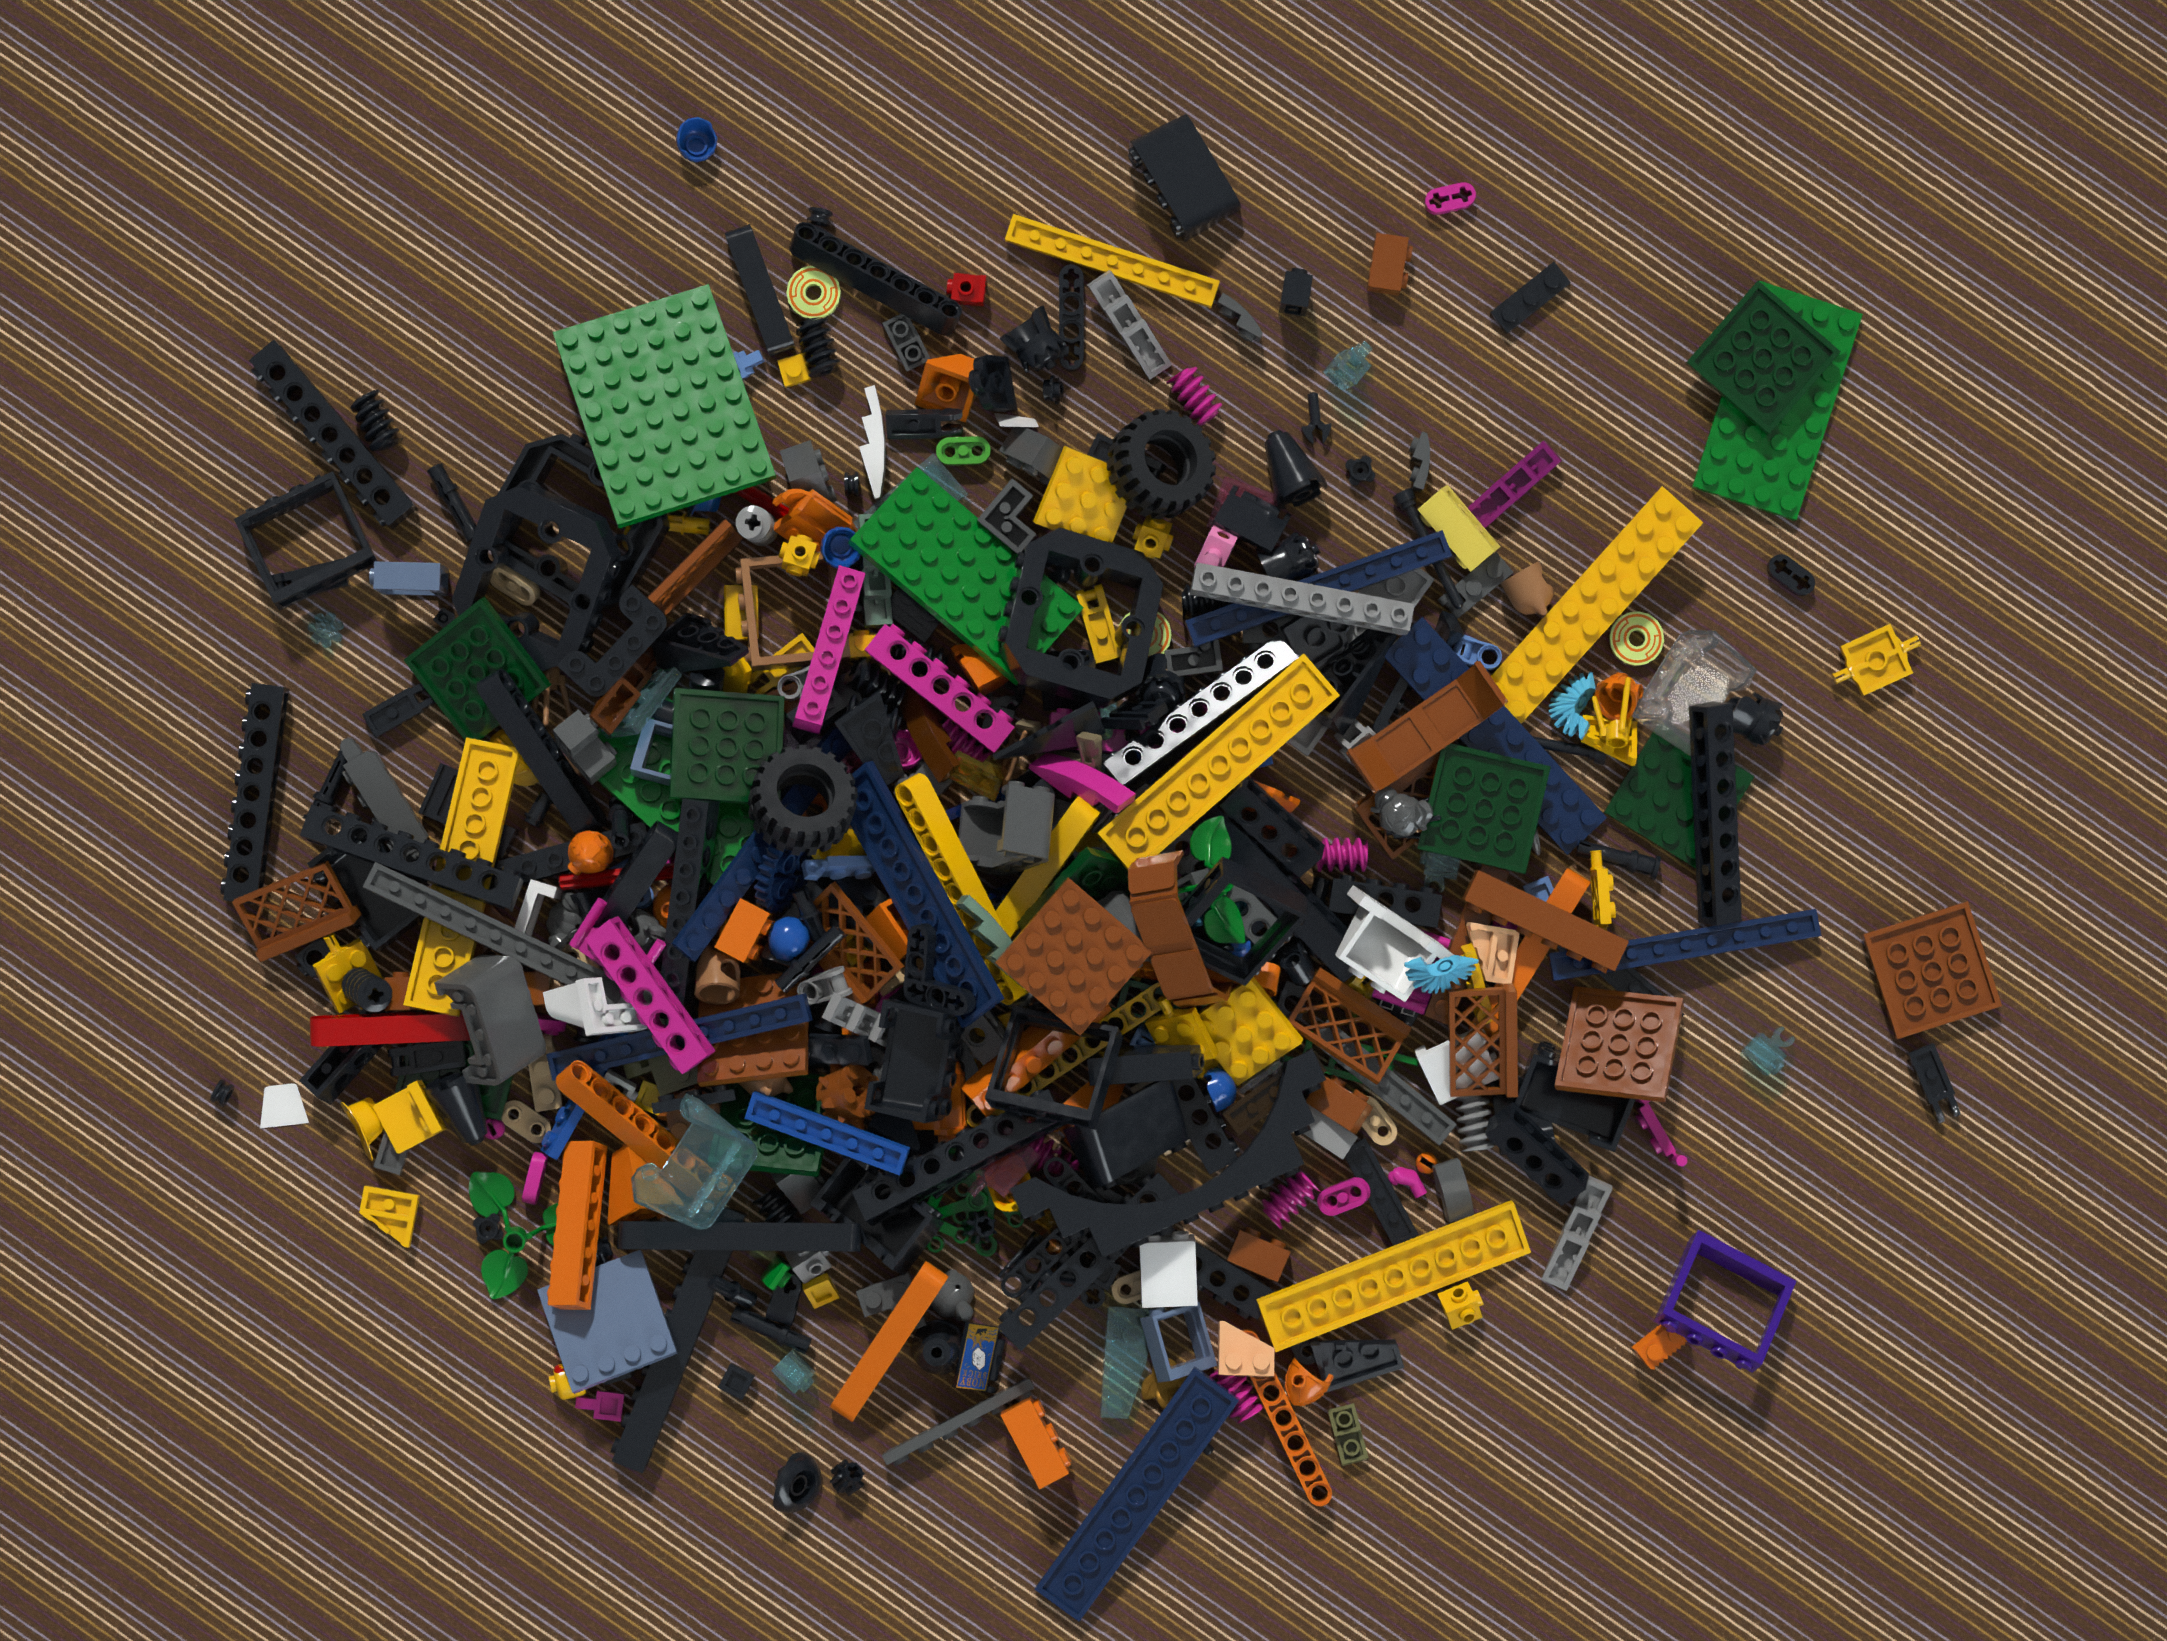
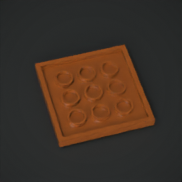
(1073, 956)
(1931, 970)
(1619, 1044)
(760, 1055)

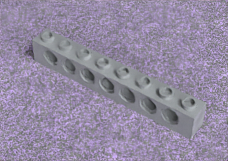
(1302, 599)

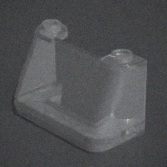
(1695, 671)

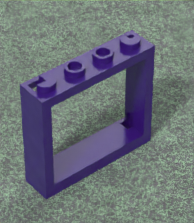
(1742, 1265)

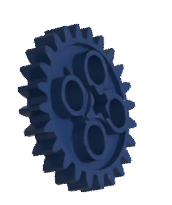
(778, 878)

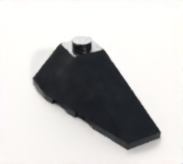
(696, 645)
(1353, 677)
(1056, 736)

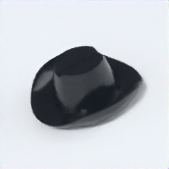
(797, 1483)

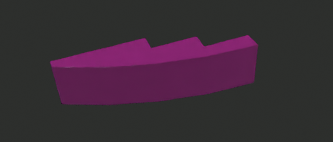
(1514, 484)

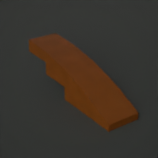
(624, 693)
(928, 734)

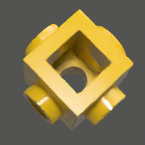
(1153, 537)
(796, 564)
(1461, 1305)

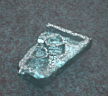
(650, 699)

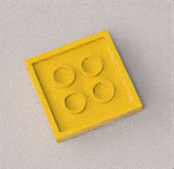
(1081, 498)
(1248, 1031)

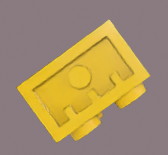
(409, 1117)

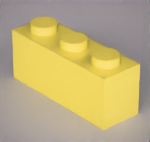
(1461, 528)

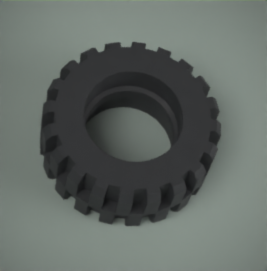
(1186, 447)
(810, 769)

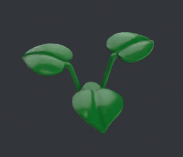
(1223, 920)
(500, 1270)

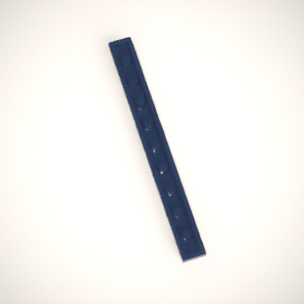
(1347, 577)
(744, 867)
(1697, 943)
(715, 1027)

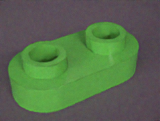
(963, 450)

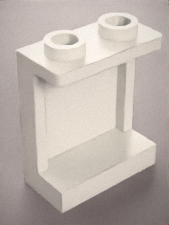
(532, 904)
(1436, 1065)
(1169, 1270)

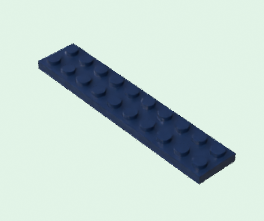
(1429, 666)
(918, 891)
(1137, 1493)

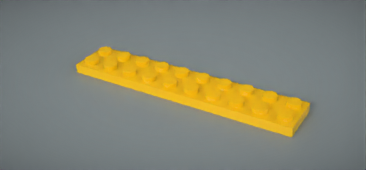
(1594, 602)
(1219, 763)
(476, 829)
(1393, 1276)

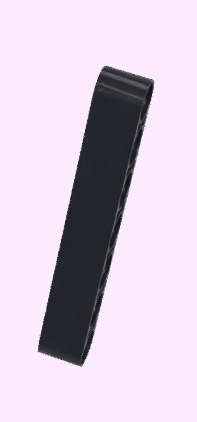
(875, 279)
(540, 752)

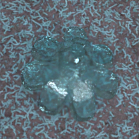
(329, 632)

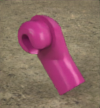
(1407, 1177)

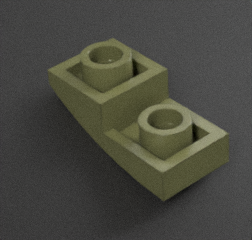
(1348, 1434)

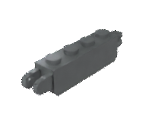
(381, 793)

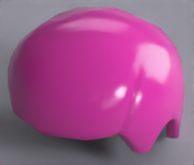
(907, 750)

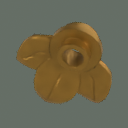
(1161, 1390)

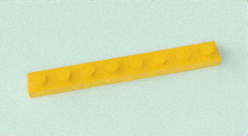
(1105, 257)

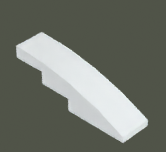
(875, 452)

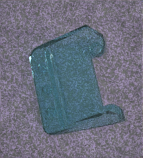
(700, 1170)

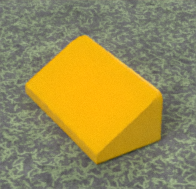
(732, 614)

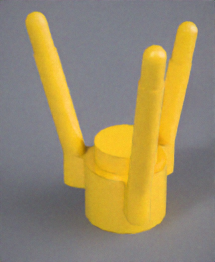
(1618, 730)

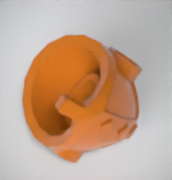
(1610, 695)
(589, 853)
(1302, 1386)

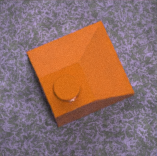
(947, 384)

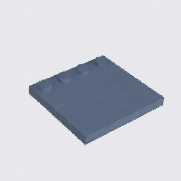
(620, 1330)

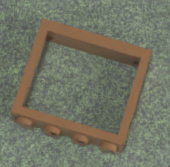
(749, 626)

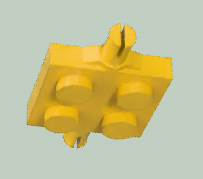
(1876, 659)
(1600, 886)
(337, 964)
(1181, 1028)

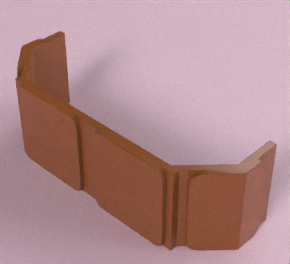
(1427, 728)
(1167, 932)

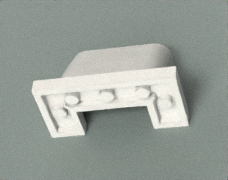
(1381, 944)
(586, 1007)

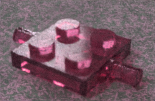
(1006, 1171)

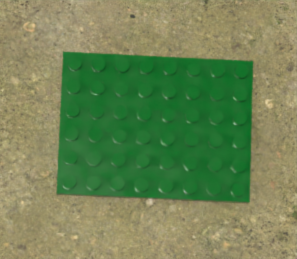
(664, 406)

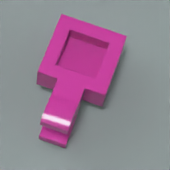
(606, 1405)

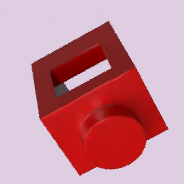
(974, 296)

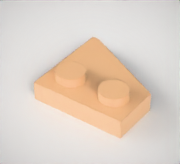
(1495, 950)
(1243, 1354)

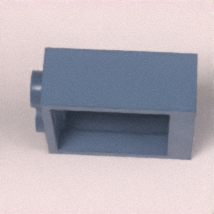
(409, 578)
(643, 749)
(1199, 1338)

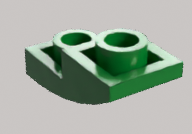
(776, 1273)

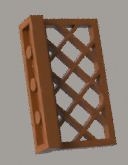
(695, 567)
(1362, 806)
(301, 933)
(838, 955)
(1354, 1005)
(1506, 1045)

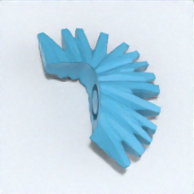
(1570, 705)
(1440, 973)

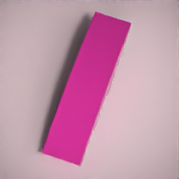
(1077, 778)

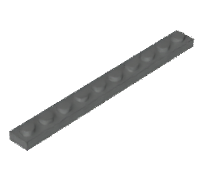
(484, 929)

